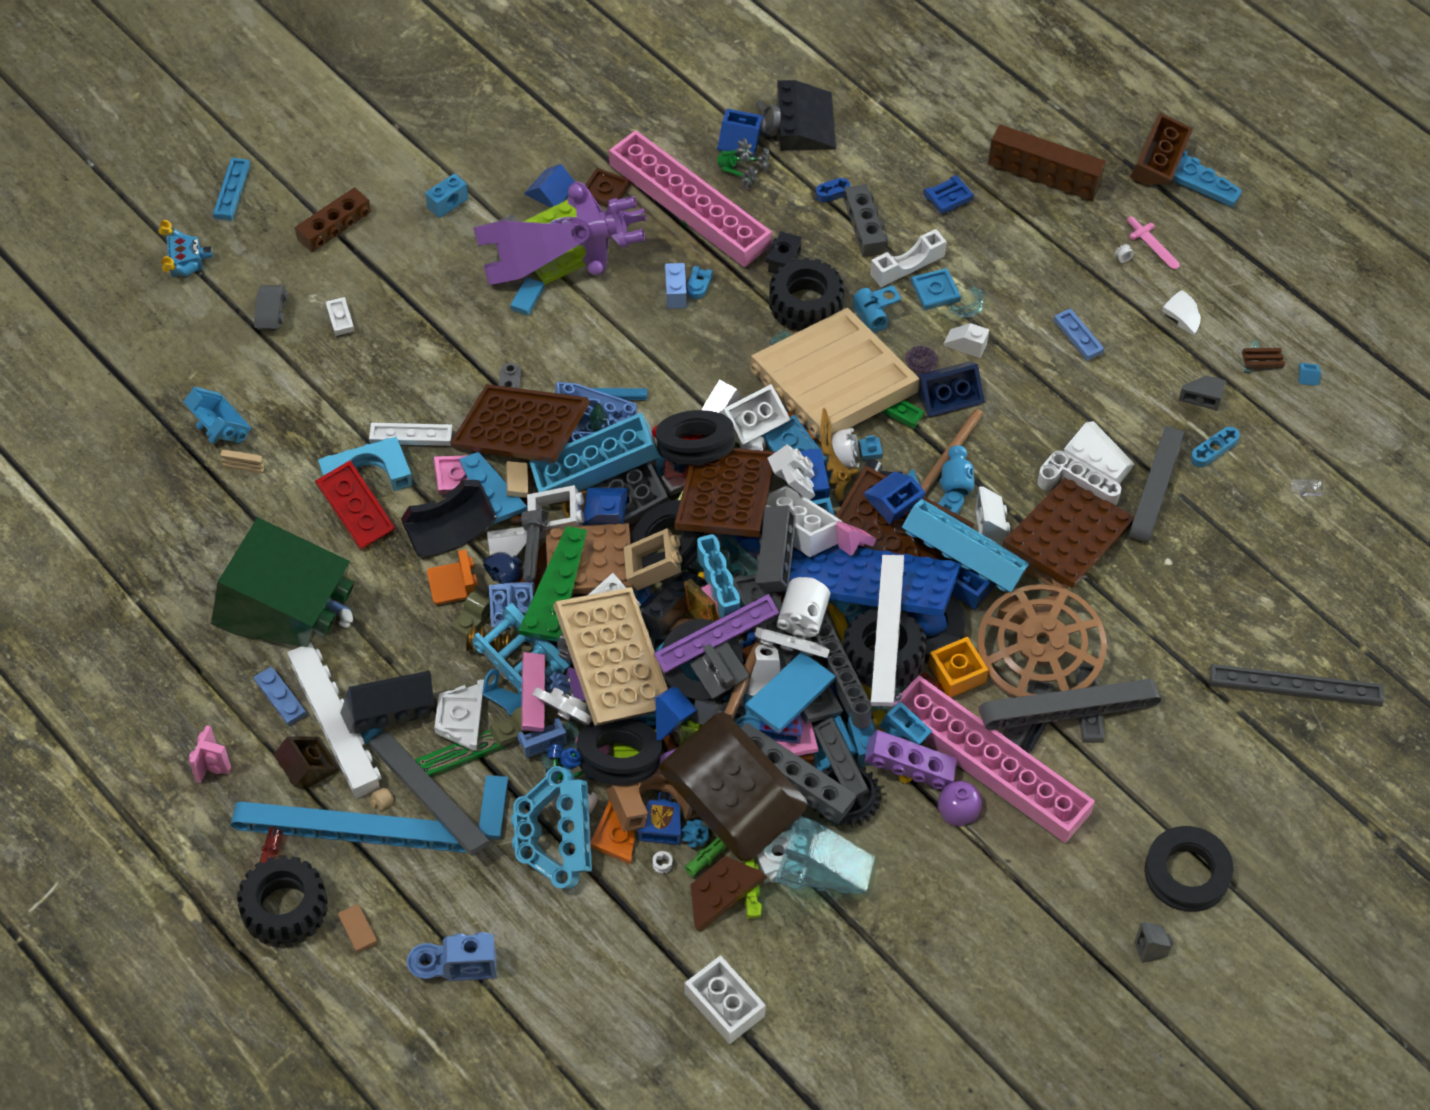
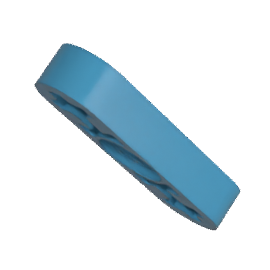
(1218, 439)

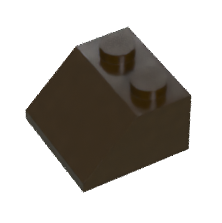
(305, 760)

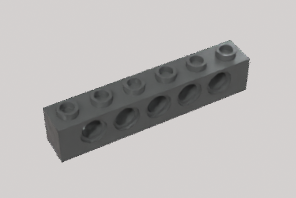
(805, 774)

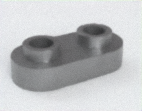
(510, 375)

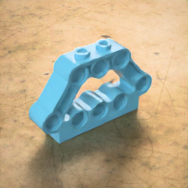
(538, 798)

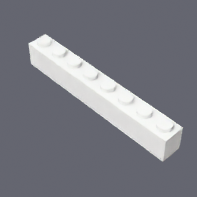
(327, 707)

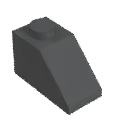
(1203, 392)
(1152, 942)

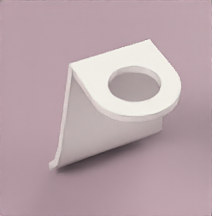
(764, 669)

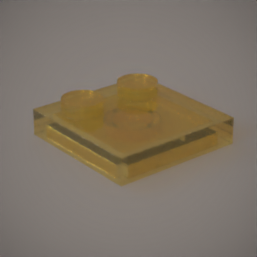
(699, 603)

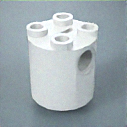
(803, 607)

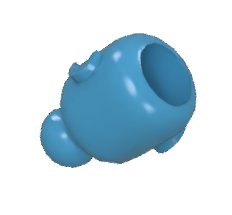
(957, 472)

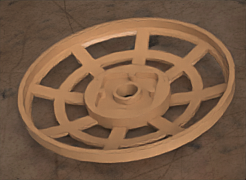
(1040, 653)

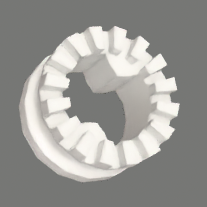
(1124, 253)
(665, 867)

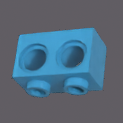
(905, 725)

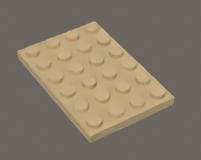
(611, 654)

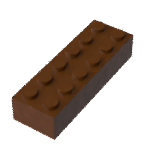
(1046, 162)

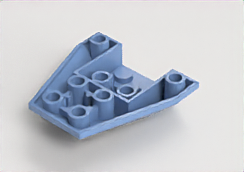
(614, 407)

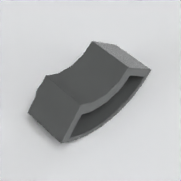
(270, 306)

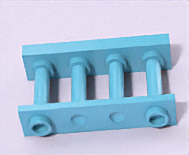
(514, 618)

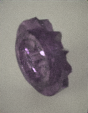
(916, 354)

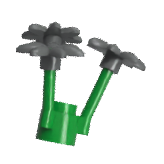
(727, 160)

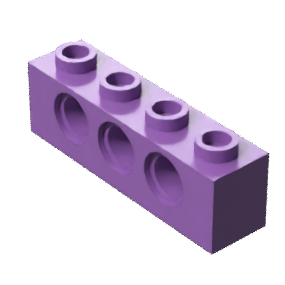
(925, 764)

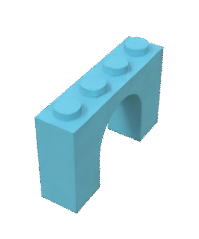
(384, 454)

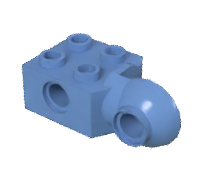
(458, 958)

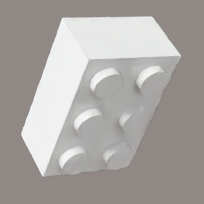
(725, 999)

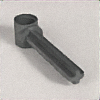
(533, 523)

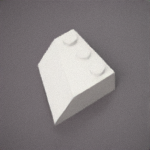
(1099, 452)

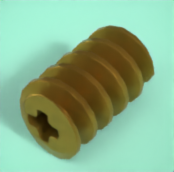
(498, 643)

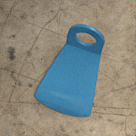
(507, 699)

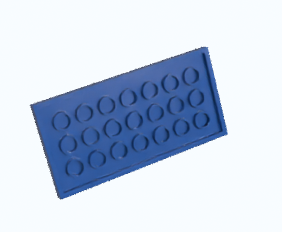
(857, 577)

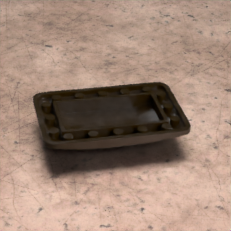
(733, 787)

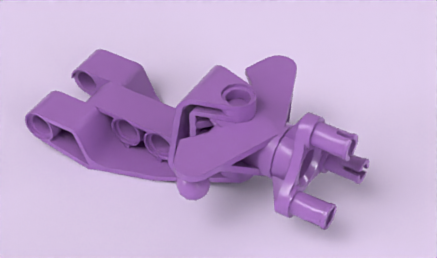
(531, 245)

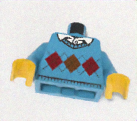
(183, 252)

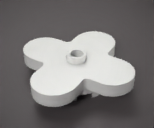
(565, 704)

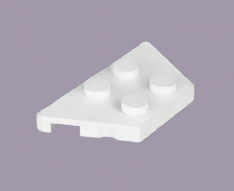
(460, 715)

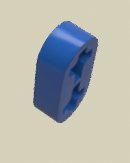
(831, 190)

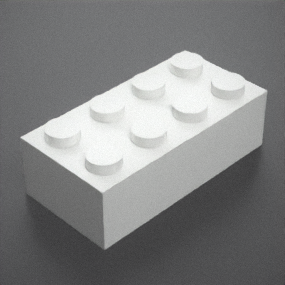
(813, 527)

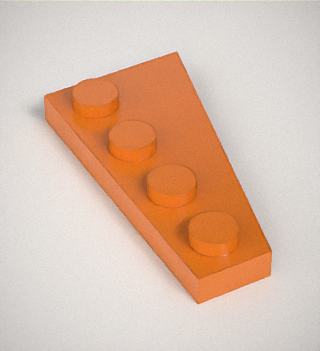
(610, 837)

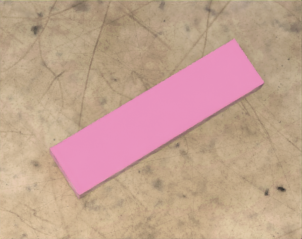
(532, 676)

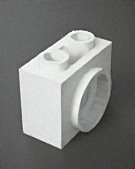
(768, 861)

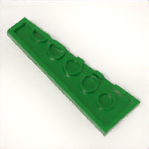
(555, 586)

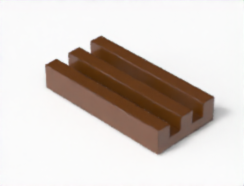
(1262, 355)

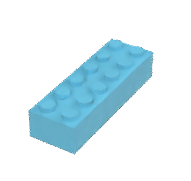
(598, 456)
(965, 545)

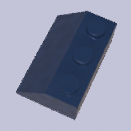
(950, 388)

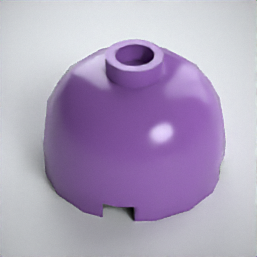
(960, 803)

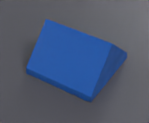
(551, 186)
(671, 711)

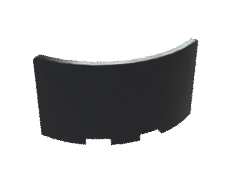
(451, 522)

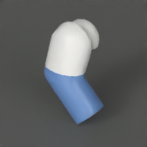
(344, 613)

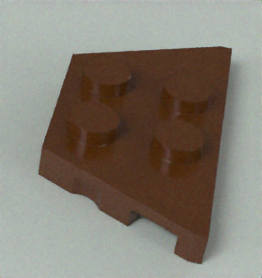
(721, 889)

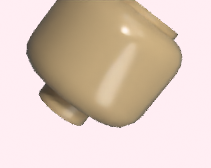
(382, 799)

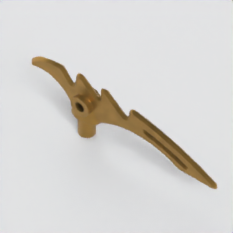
(840, 474)

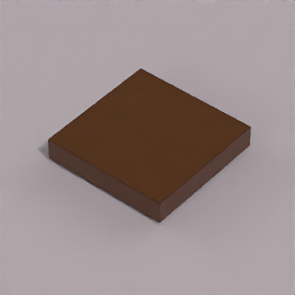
(606, 186)

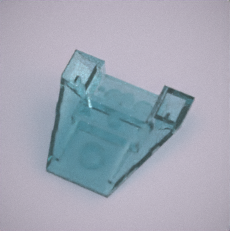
(823, 859)

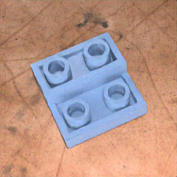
(503, 594)

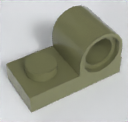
(475, 613)
(507, 730)

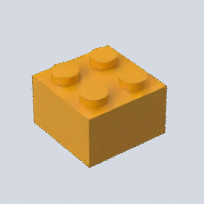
(958, 667)

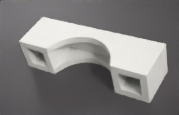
(925, 251)

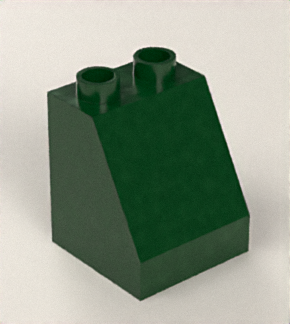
(280, 587)

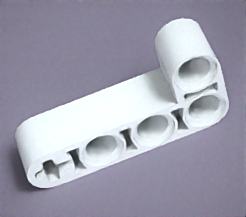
(1062, 465)

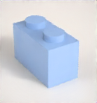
(675, 285)

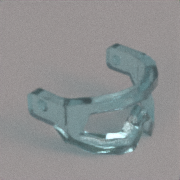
(960, 311)

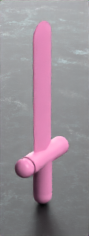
(1144, 233)

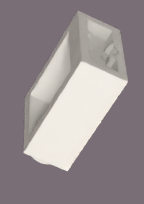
(537, 500)

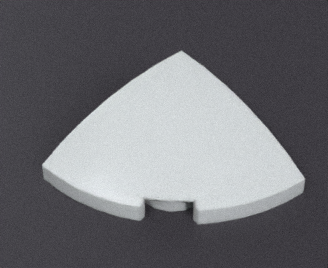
(1184, 310)

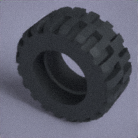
(805, 275)
(862, 635)
(274, 876)

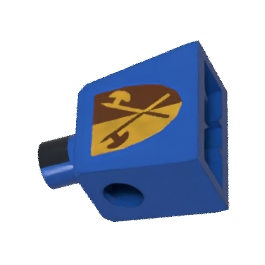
(662, 821)

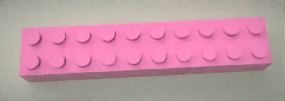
(690, 198)
(998, 761)

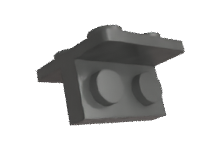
(719, 669)

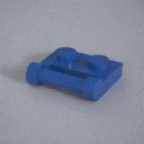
(951, 198)

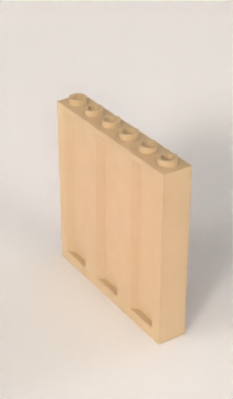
(835, 368)

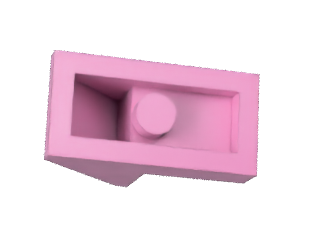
(850, 537)

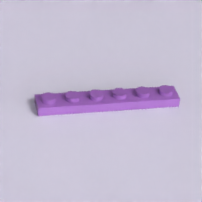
(716, 633)

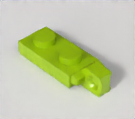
(753, 907)

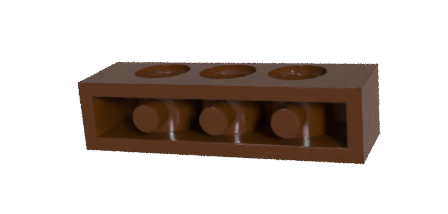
(333, 219)

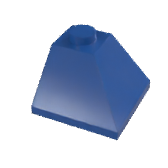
(605, 506)

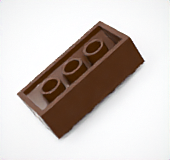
(1161, 151)

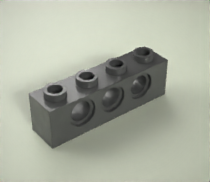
(865, 220)

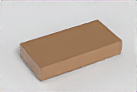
(357, 928)

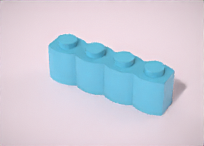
(717, 575)

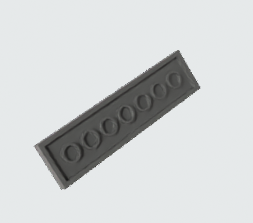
(825, 704)

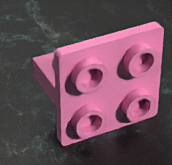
(208, 756)

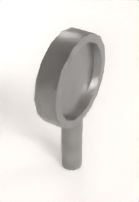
(771, 118)

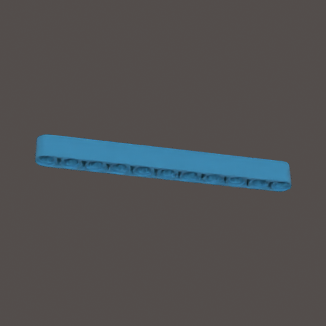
(344, 826)

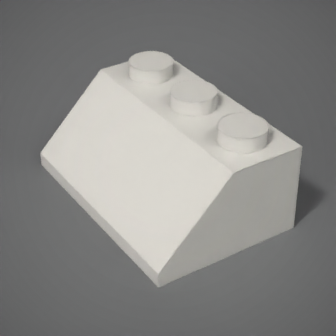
(756, 414)

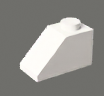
(968, 339)

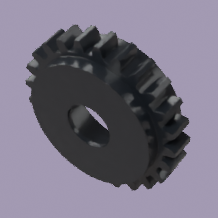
(864, 805)

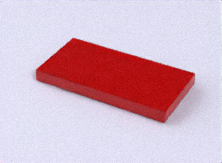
(355, 505)

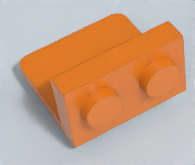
(452, 581)

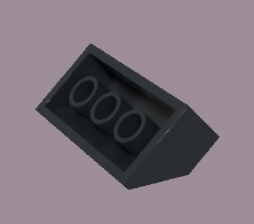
(667, 604)
(388, 702)

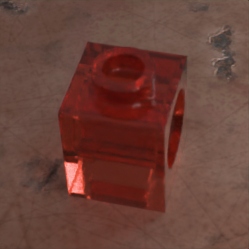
(670, 472)

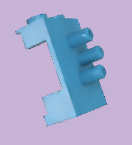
(216, 415)

